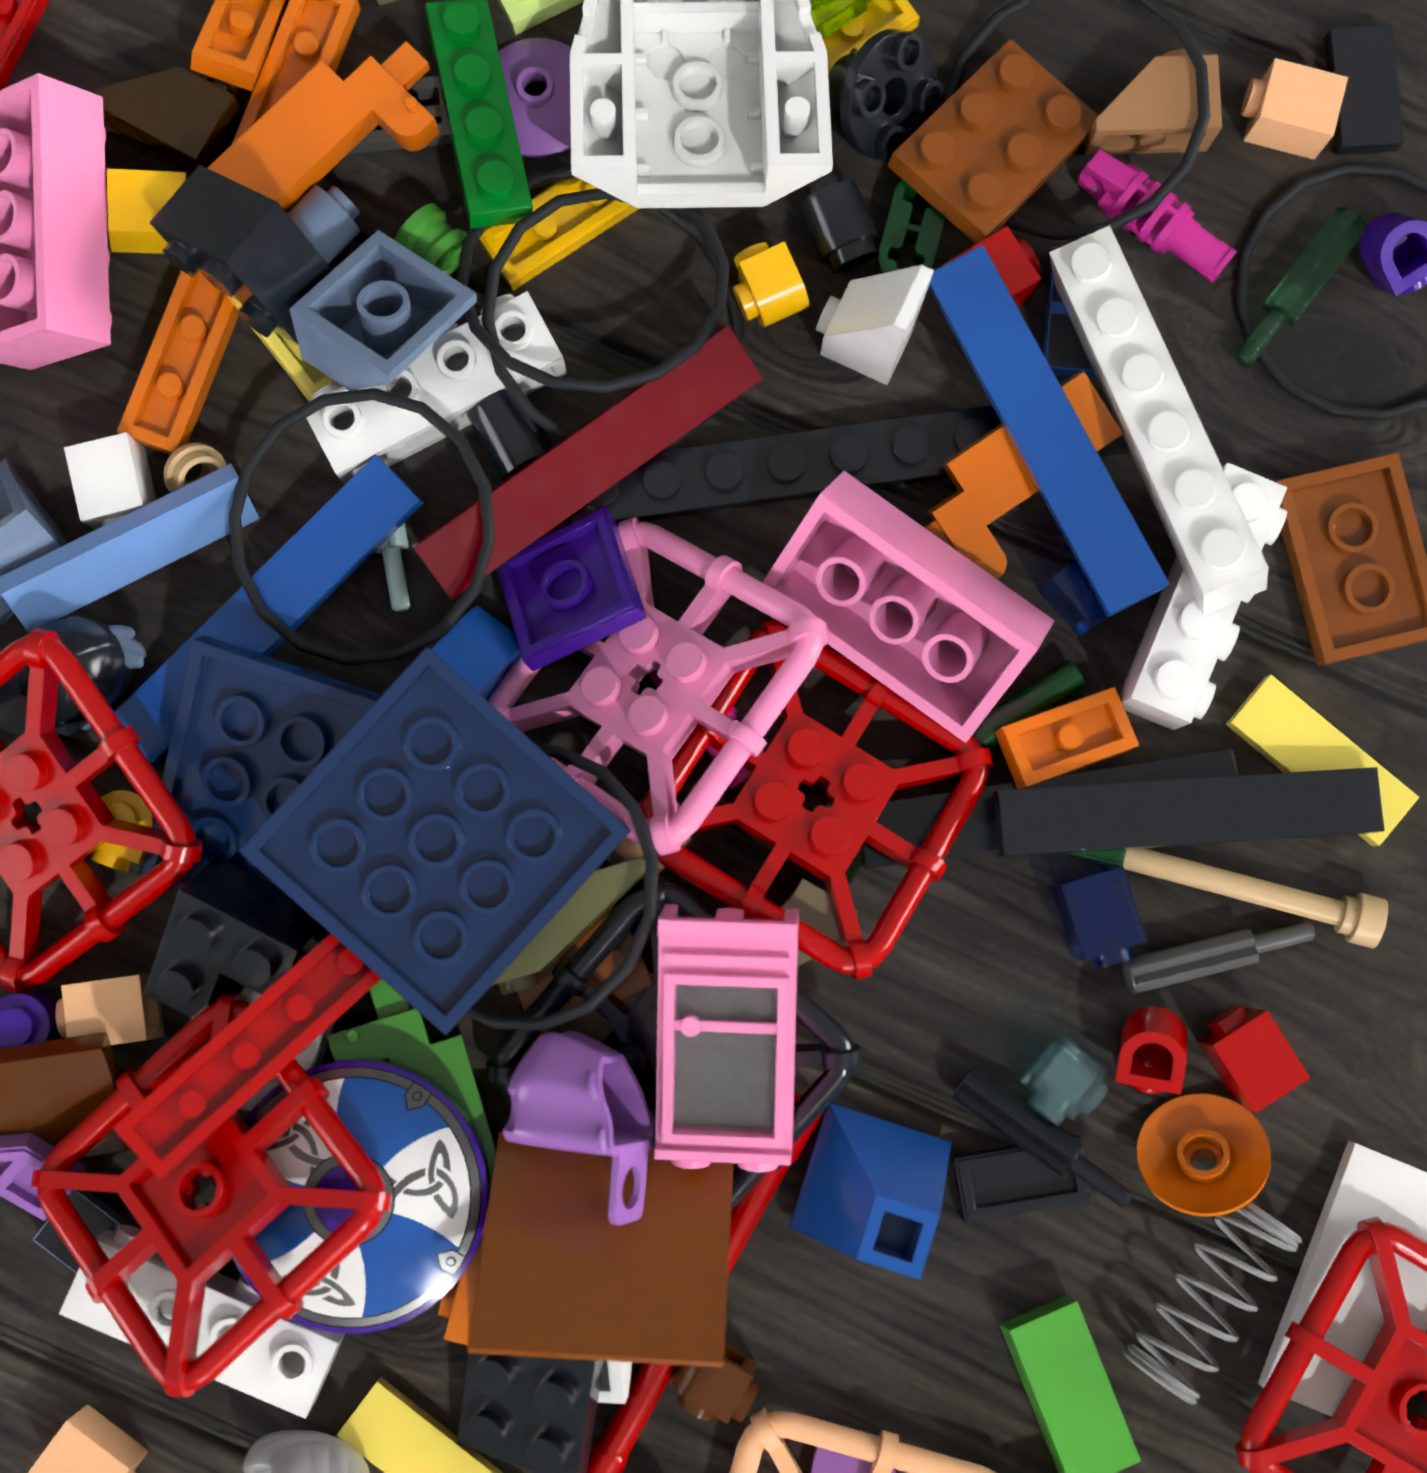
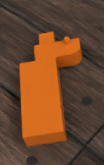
(324, 121)
(995, 480)

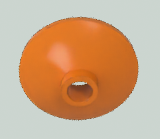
(1203, 1128)

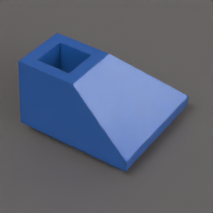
(873, 1190)

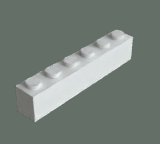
(1158, 422)

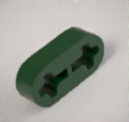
(899, 229)

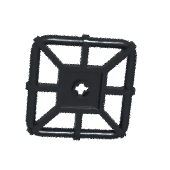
(636, 1027)

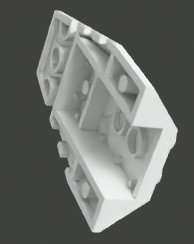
(699, 101)

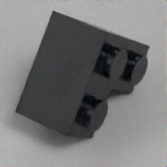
(241, 247)
(228, 933)

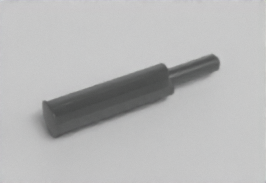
(1208, 956)

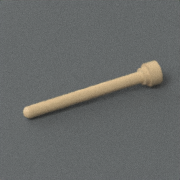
(1357, 917)

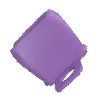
(584, 1100)

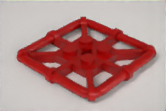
(74, 816)
(831, 837)
(205, 1236)
(1394, 1369)

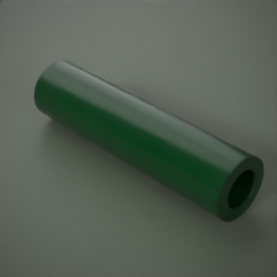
(1030, 701)

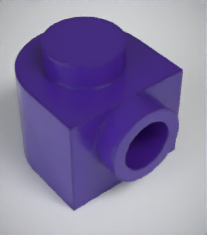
(1395, 252)
(27, 1019)

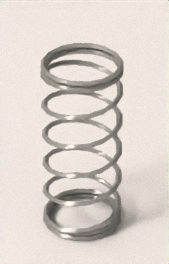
(1166, 1373)

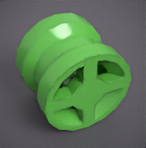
(432, 238)

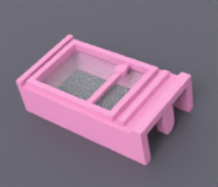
(726, 1039)

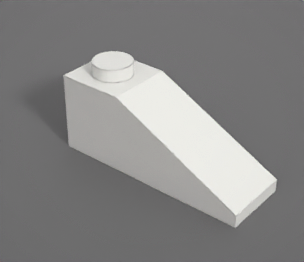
(874, 321)

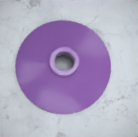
(544, 119)

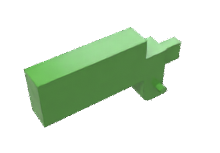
(405, 1041)
(1069, 1389)

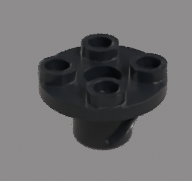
(885, 91)

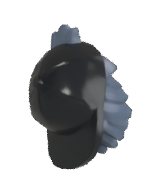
(103, 651)

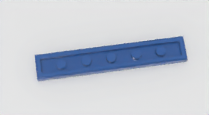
(1046, 432)
(291, 586)

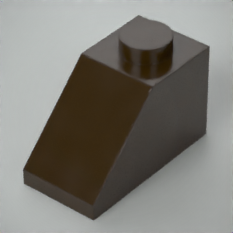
(175, 115)

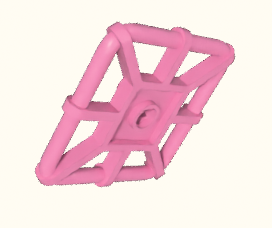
(691, 677)

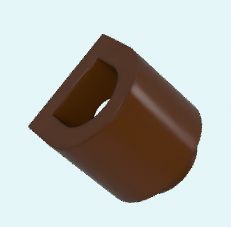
(718, 1391)

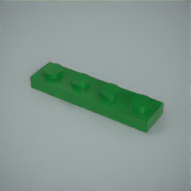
(478, 113)

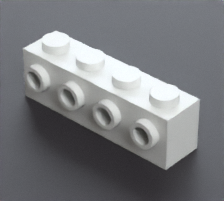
(447, 377)
(1183, 644)
(279, 1368)

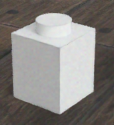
(109, 478)

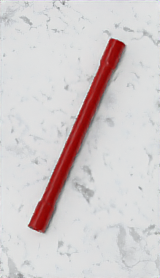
(612, 1449)

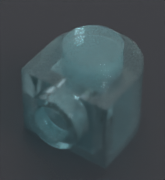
(1065, 1081)

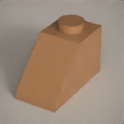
(1158, 109)

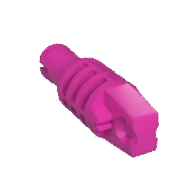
(1164, 228)

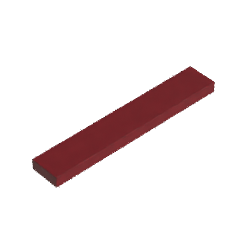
(590, 460)

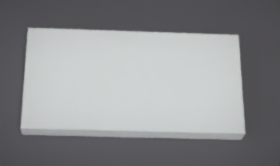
(1363, 1188)

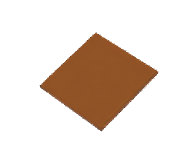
(585, 1289)

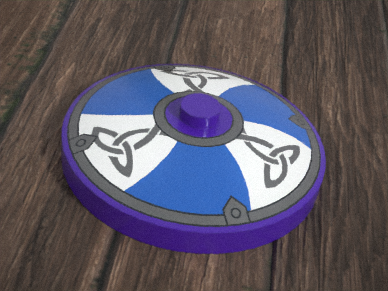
(436, 1183)

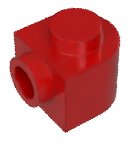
(1153, 1051)

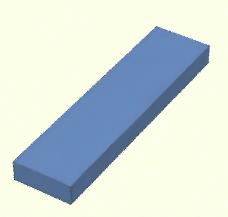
(124, 550)

